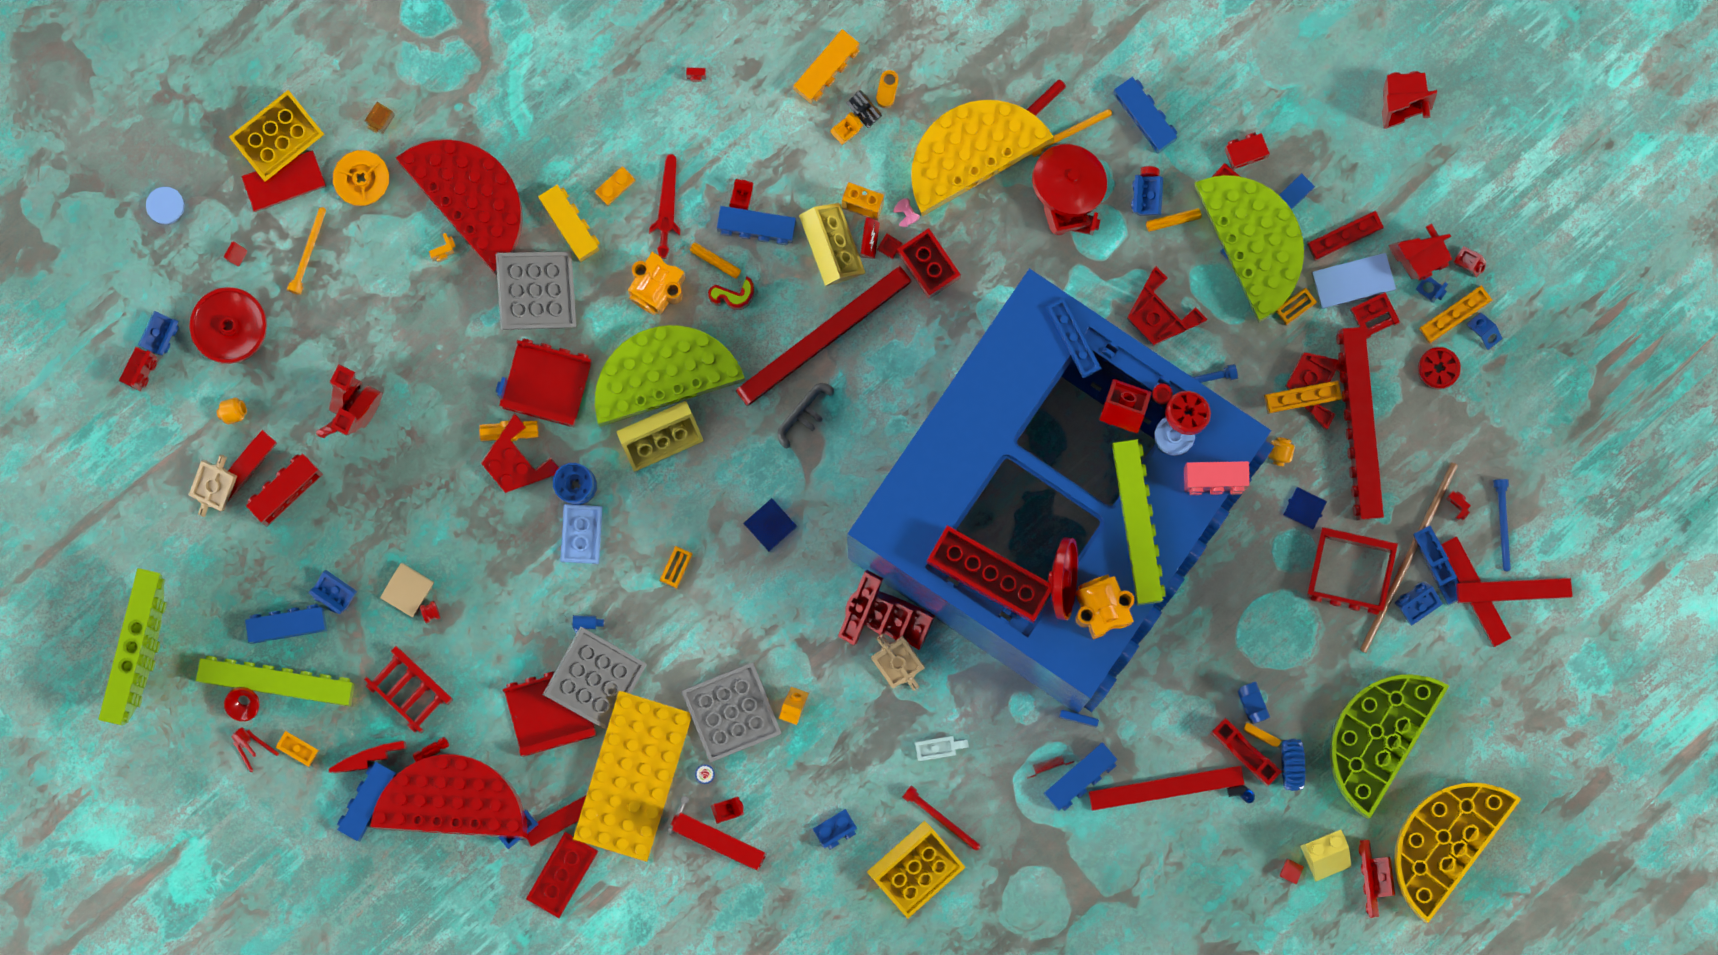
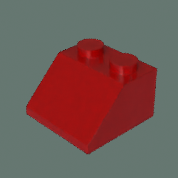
(1125, 406)

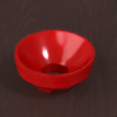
(240, 711)

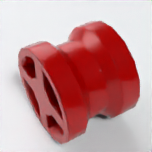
(430, 612)

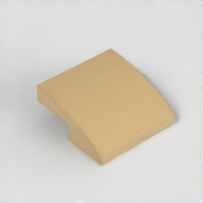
(407, 590)

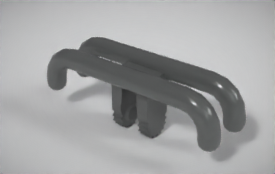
(803, 406)

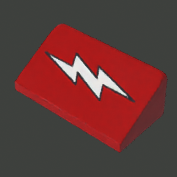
(870, 238)

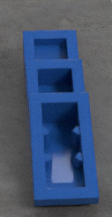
(1437, 563)

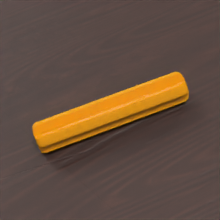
(1174, 219)
(715, 260)

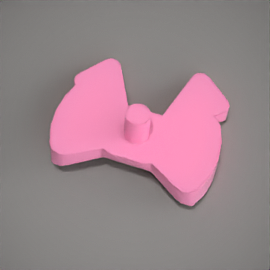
(904, 206)

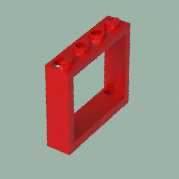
(1358, 540)

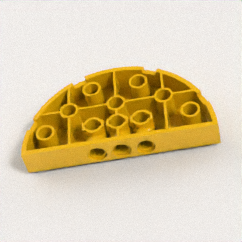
(971, 147)
(1444, 841)

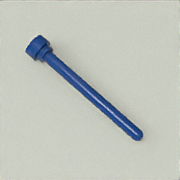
(1229, 372)
(1501, 487)

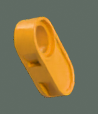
(886, 93)

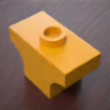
(793, 705)

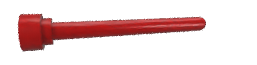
(912, 796)

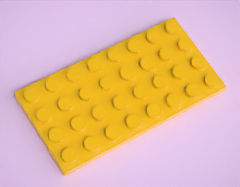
(632, 776)

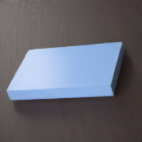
(581, 534)

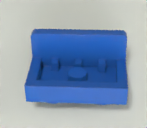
(1147, 195)
(158, 333)
(332, 592)

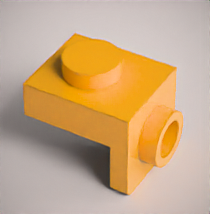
(847, 128)
(441, 253)

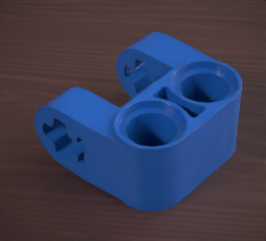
(1253, 703)

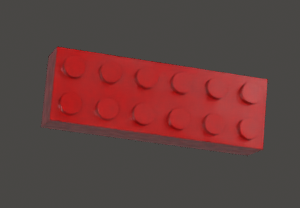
(989, 574)

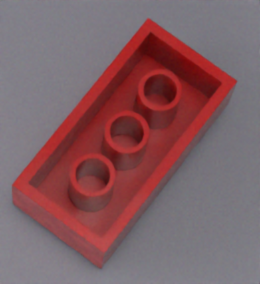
(283, 489)

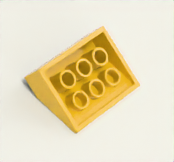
(276, 135)
(916, 869)

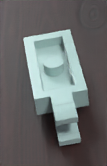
(939, 748)

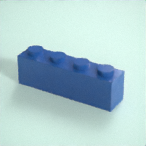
(1145, 115)
(756, 224)
(285, 625)
(1080, 776)
(362, 807)

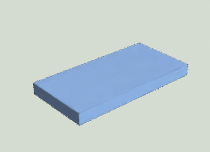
(1353, 280)

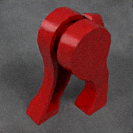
(351, 405)

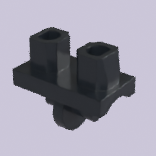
(864, 109)

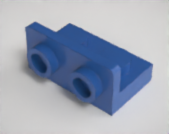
(1418, 602)
(835, 829)

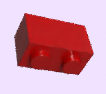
(1246, 151)

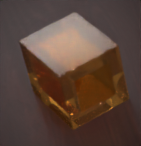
(379, 118)

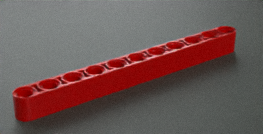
(823, 336)

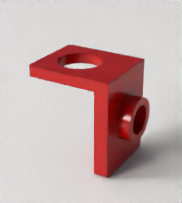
(1090, 229)

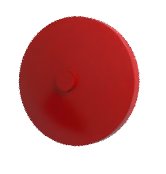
(1069, 180)
(228, 325)
(1064, 578)

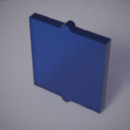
(1305, 508)

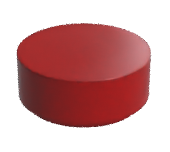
(1150, 171)
(1162, 394)

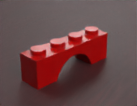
(1250, 757)

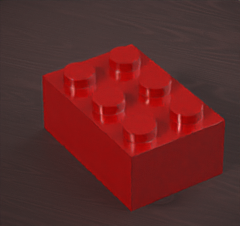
(928, 263)

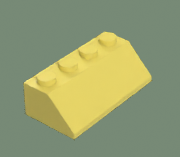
(832, 243)
(660, 436)

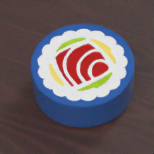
(704, 774)

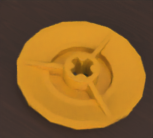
(359, 164)

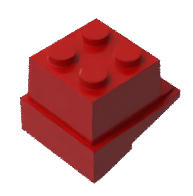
(1406, 97)
(1423, 255)

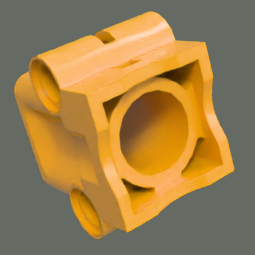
(653, 287)
(1101, 602)

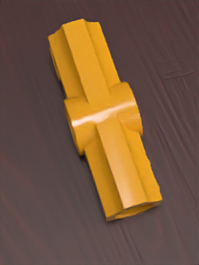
(491, 432)

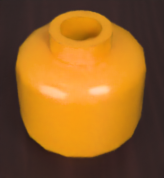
(231, 410)
(1282, 451)

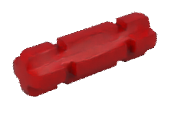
(431, 749)

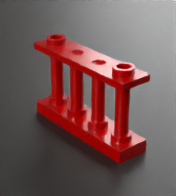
(427, 683)

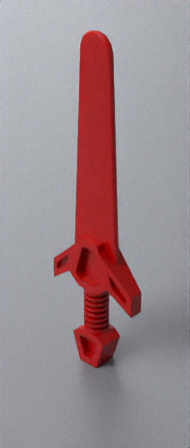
(667, 205)

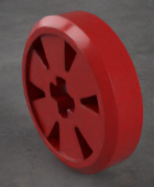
(1449, 362)
(1184, 423)

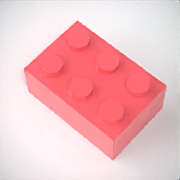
(1216, 477)

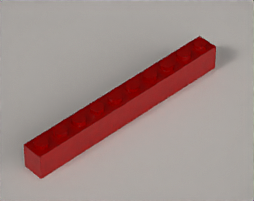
(1360, 423)

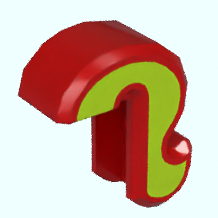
(734, 300)

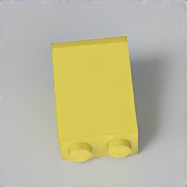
(1327, 855)

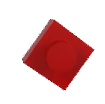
(696, 74)

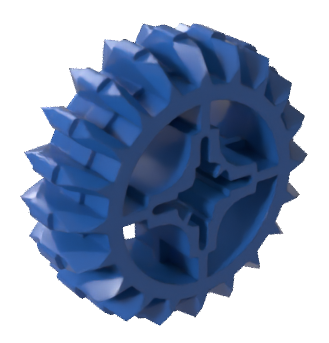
(1293, 764)

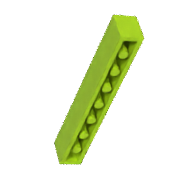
(1137, 522)
(275, 682)

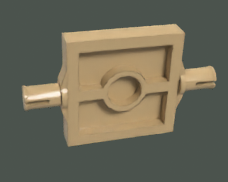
(212, 485)
(897, 662)

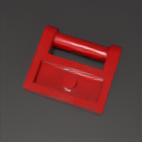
(1373, 309)

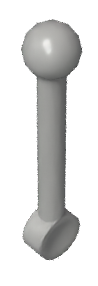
(684, 800)

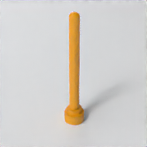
(1076, 128)
(295, 285)

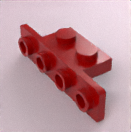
(1377, 877)

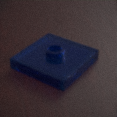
(770, 525)

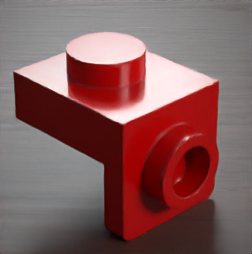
(741, 194)
(1459, 502)
(727, 810)

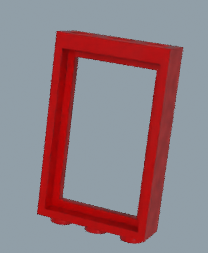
(718, 841)

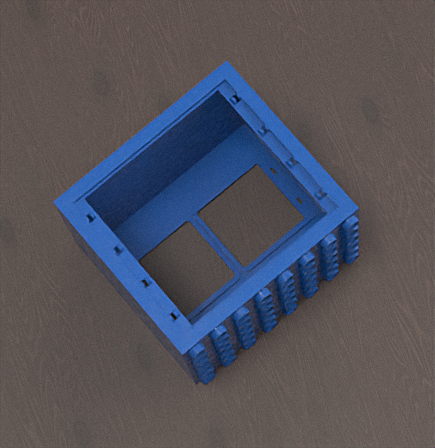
(979, 428)

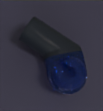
(1242, 791)

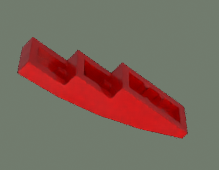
(250, 460)
(361, 760)

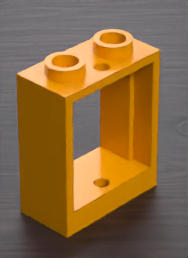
(865, 205)

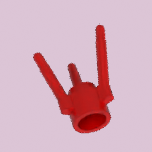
(242, 739)

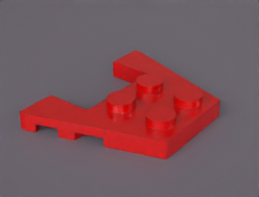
(1155, 318)
(1311, 371)
(509, 465)

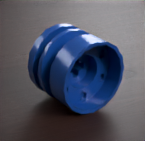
(564, 486)

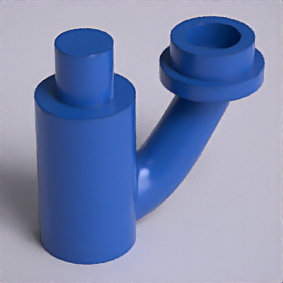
(586, 622)

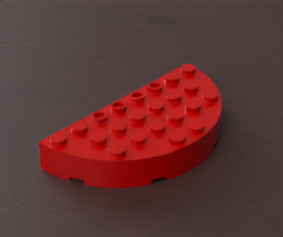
(470, 192)
(451, 798)

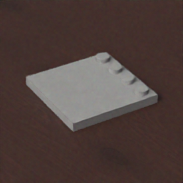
(535, 290)
(592, 676)
(731, 712)

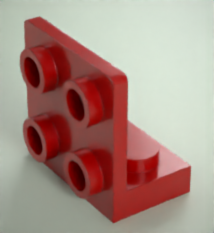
(138, 369)

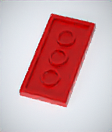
(293, 180)
(562, 875)

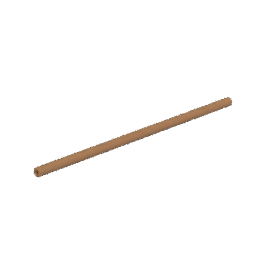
(1409, 556)

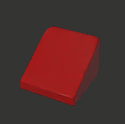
(235, 254)
(1291, 871)

